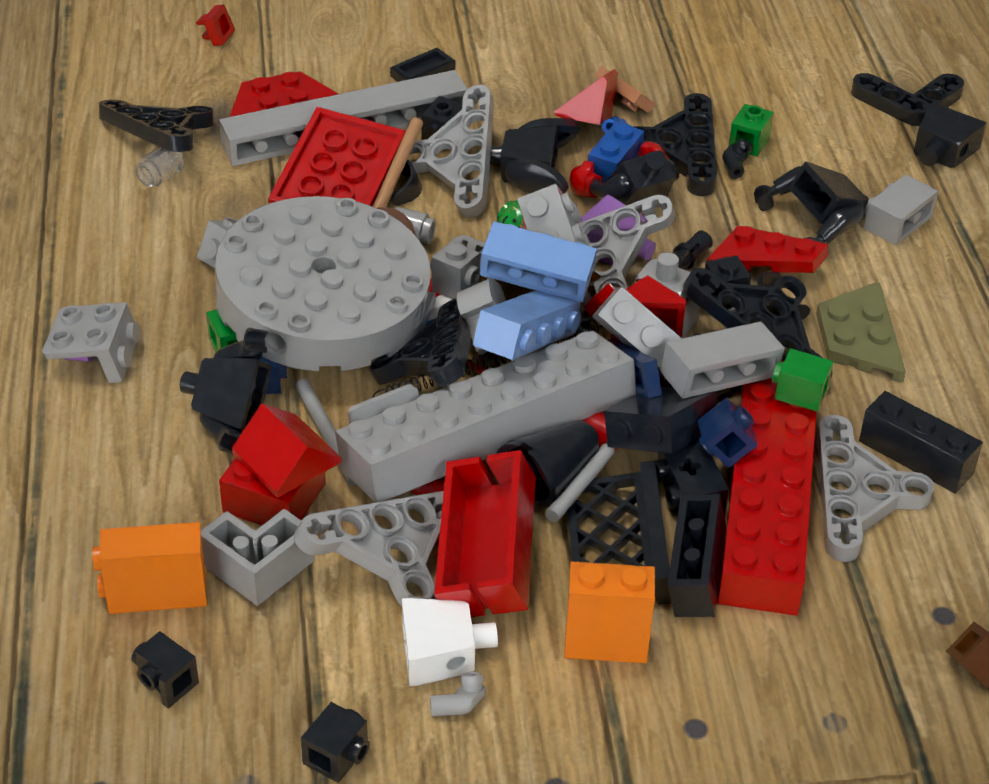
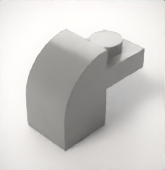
(474, 299)

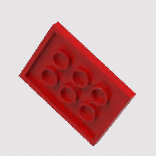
(338, 159)

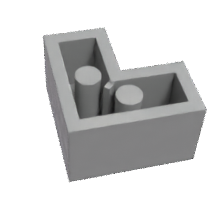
(254, 560)

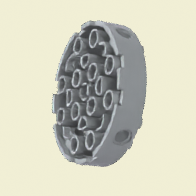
(324, 281)

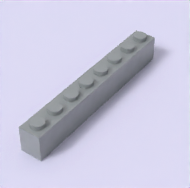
(278, 129)

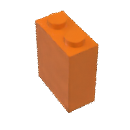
(151, 567)
(609, 612)

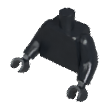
(825, 194)
(230, 387)

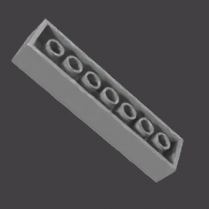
(479, 415)

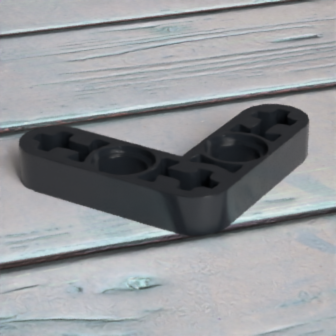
(906, 106)

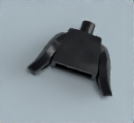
(531, 153)

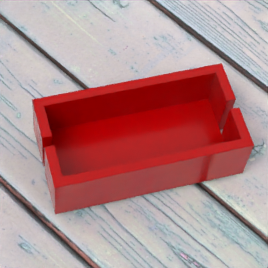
(486, 534)

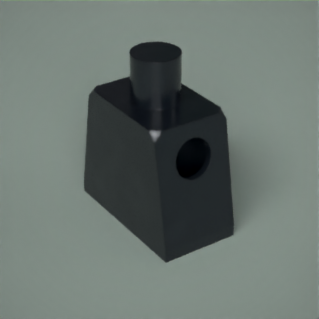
(948, 136)

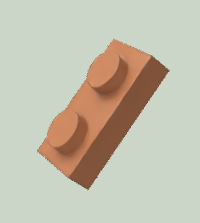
(632, 97)

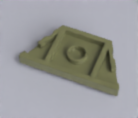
(860, 331)

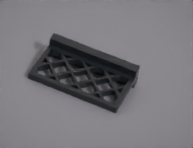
(648, 523)

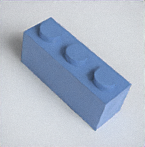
(537, 261)

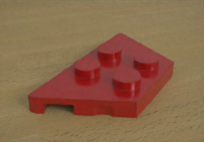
(277, 91)

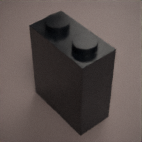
(657, 423)

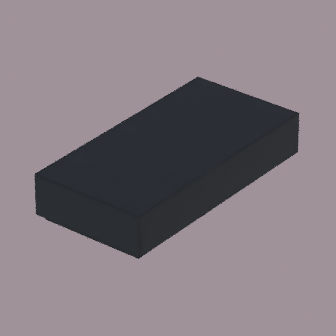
(425, 64)

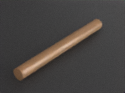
(398, 163)

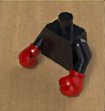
(632, 180)

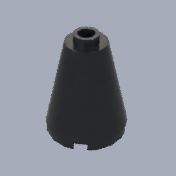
(555, 457)

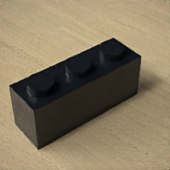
(920, 441)
(697, 556)

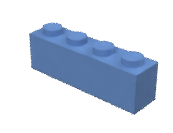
(526, 324)

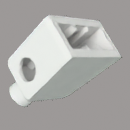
(441, 639)

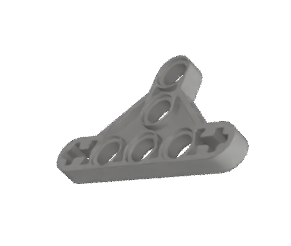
(459, 138)
(625, 245)
(858, 473)
(373, 542)

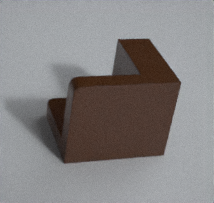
(972, 652)

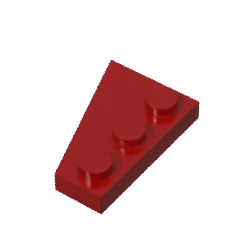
(772, 250)

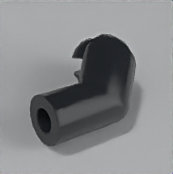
(735, 155)

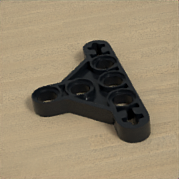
(161, 126)
(685, 134)
(751, 304)
(435, 351)

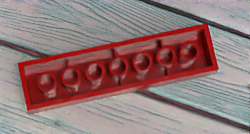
(769, 507)

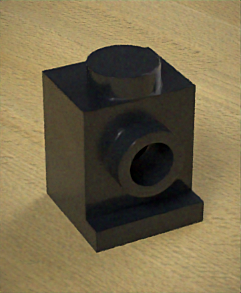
(166, 668)

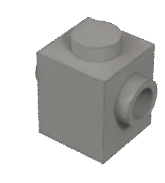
(454, 269)

